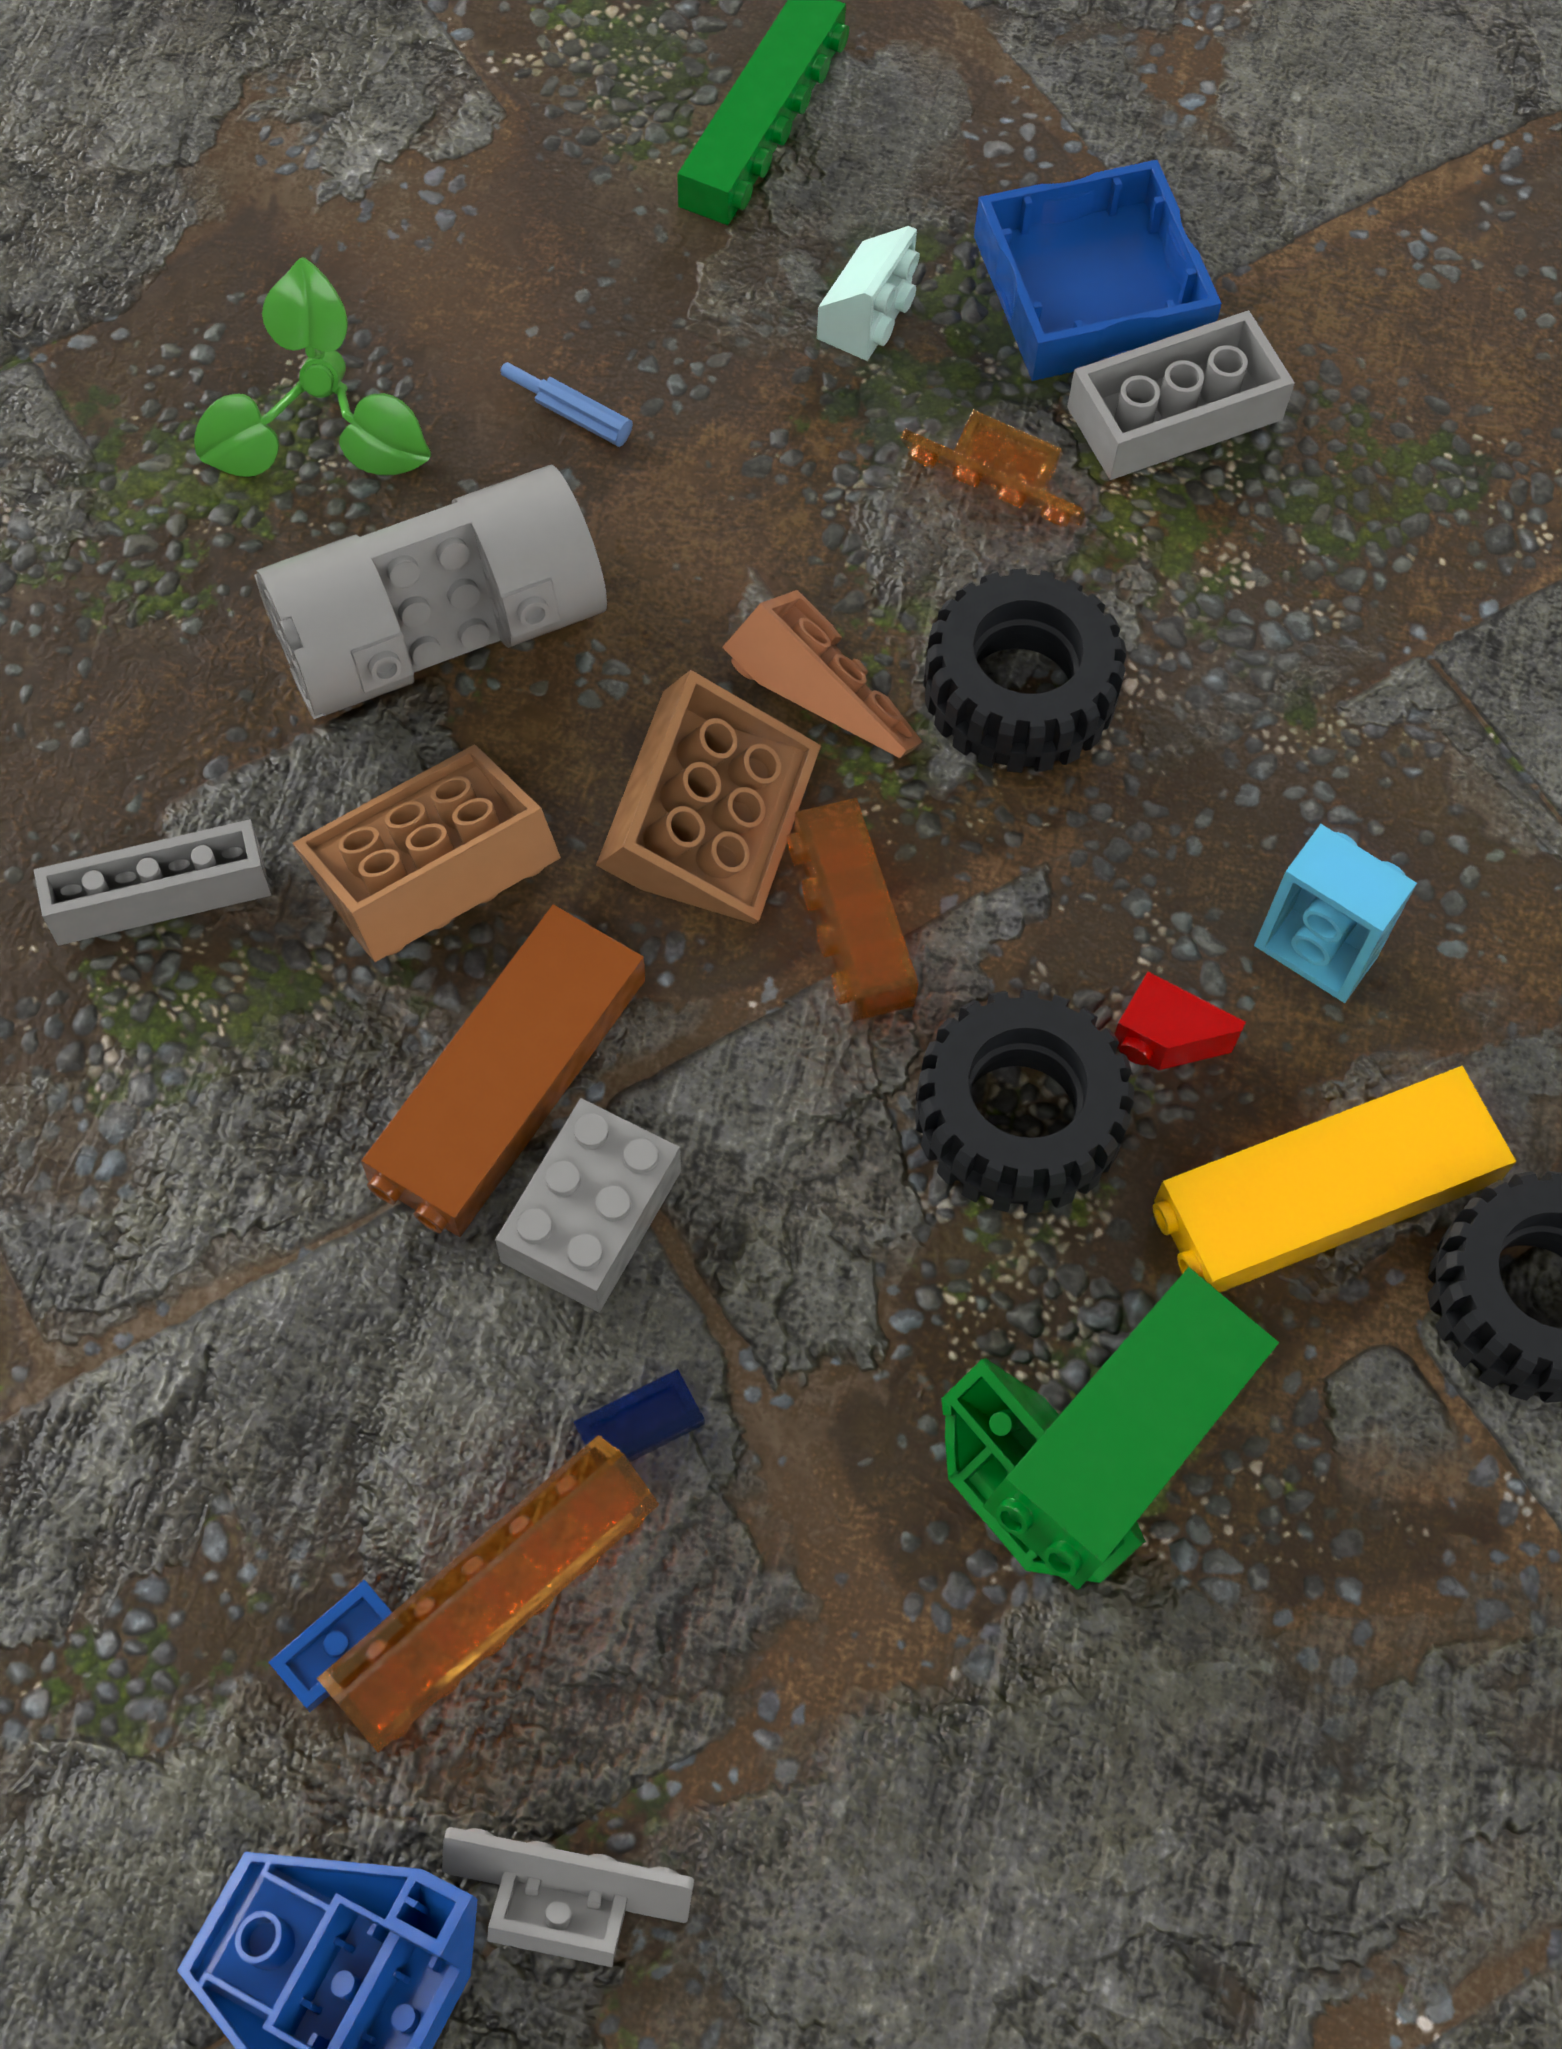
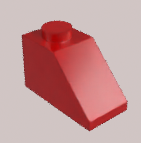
(1174, 1027)

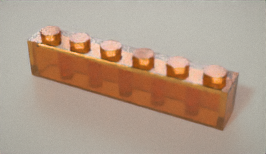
(488, 1592)

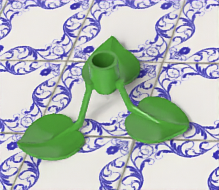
(309, 314)

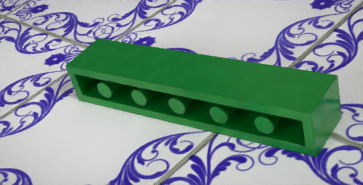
(761, 108)

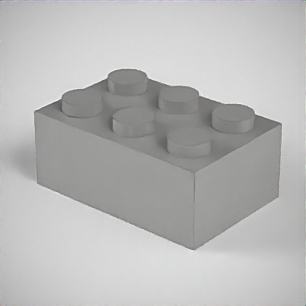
(589, 1205)

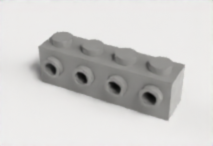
(152, 882)

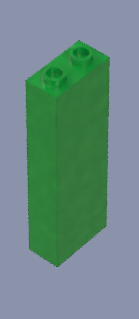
(1130, 1429)

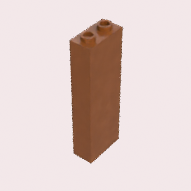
(503, 1072)

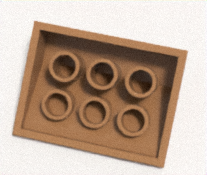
(709, 801)
(428, 851)

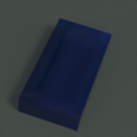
(644, 1417)

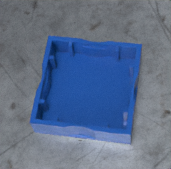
(1093, 267)

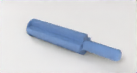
(573, 405)

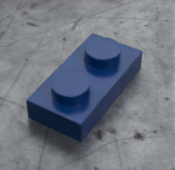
(327, 1642)

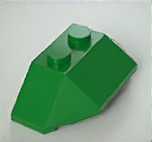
(987, 1432)

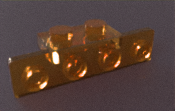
(1003, 459)

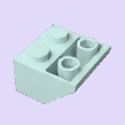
(870, 294)

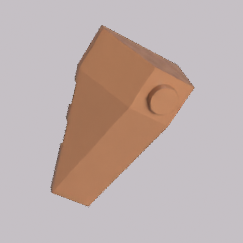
(795, 654)

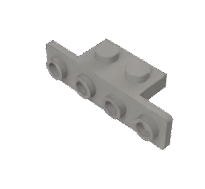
(562, 1898)

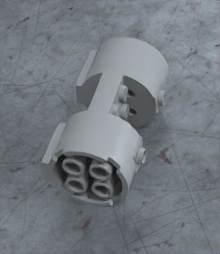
(433, 588)

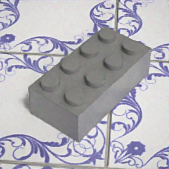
(1179, 394)

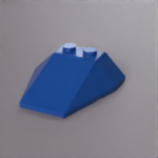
(332, 1955)

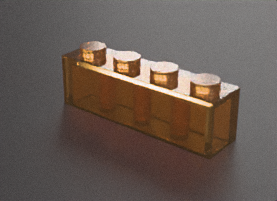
(853, 909)

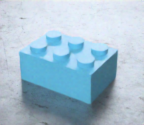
(1334, 912)

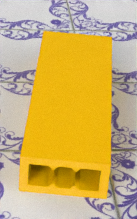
(1332, 1181)

